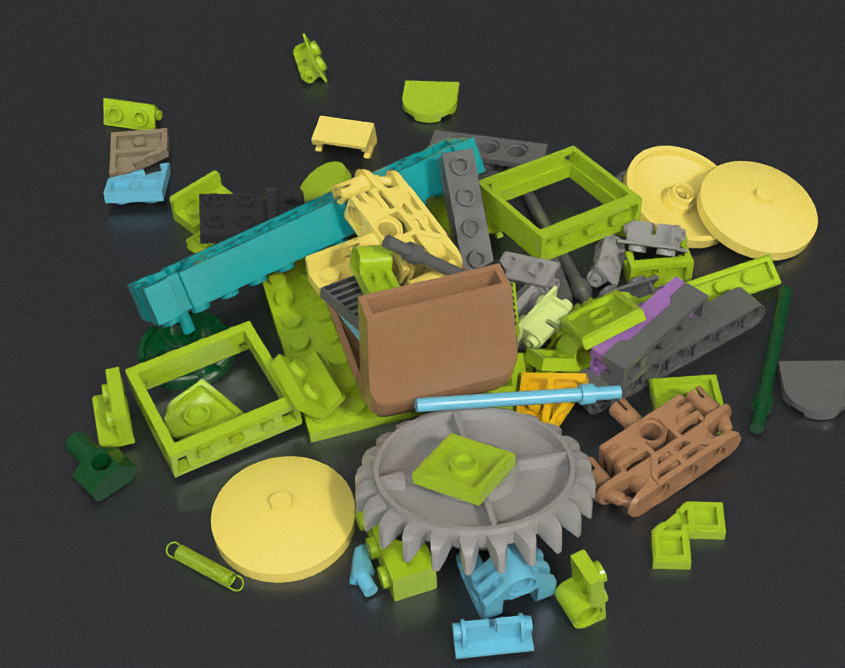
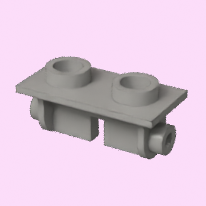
(665, 241)
(607, 261)
(530, 270)

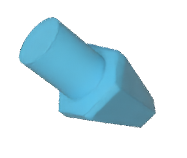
(363, 571)

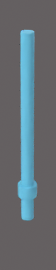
(583, 394)

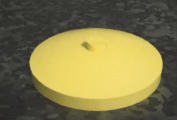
(669, 186)
(757, 210)
(283, 519)

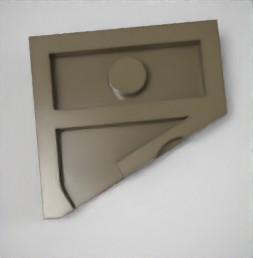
(137, 150)

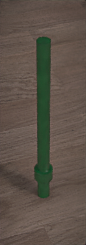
(762, 400)

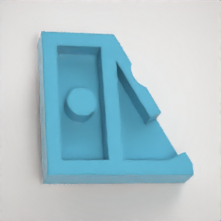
(138, 186)

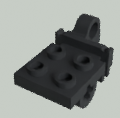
(233, 213)

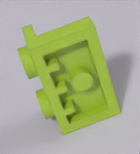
(186, 201)
(309, 384)
(113, 412)

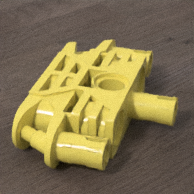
(396, 213)

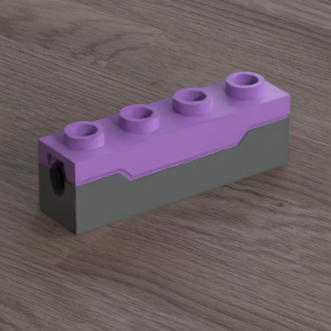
(669, 316)

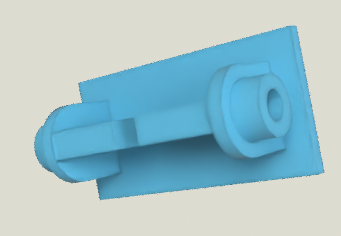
(493, 636)

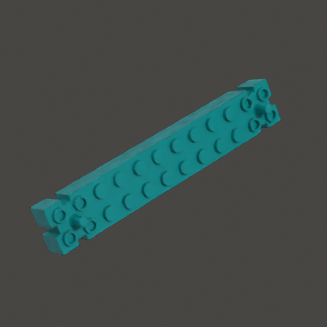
(272, 245)

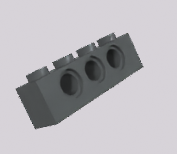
(498, 153)
(465, 207)

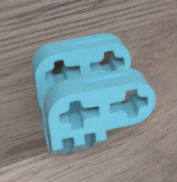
(491, 588)

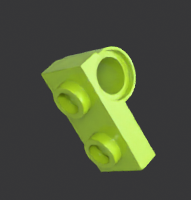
(373, 268)
(567, 357)
(584, 593)

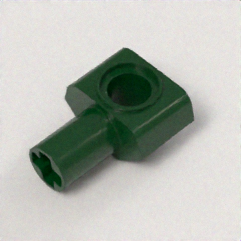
(100, 468)

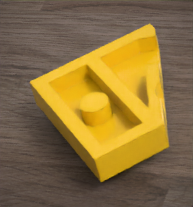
(554, 412)

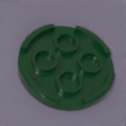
(161, 340)

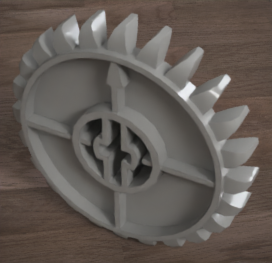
(537, 496)

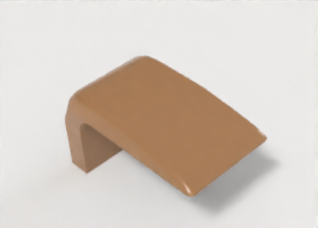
(432, 339)

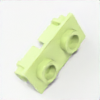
(533, 325)

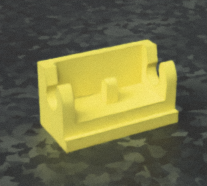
(345, 134)

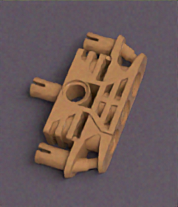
(676, 456)

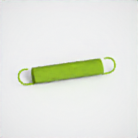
(205, 566)

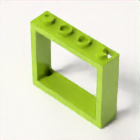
(618, 201)
(227, 436)

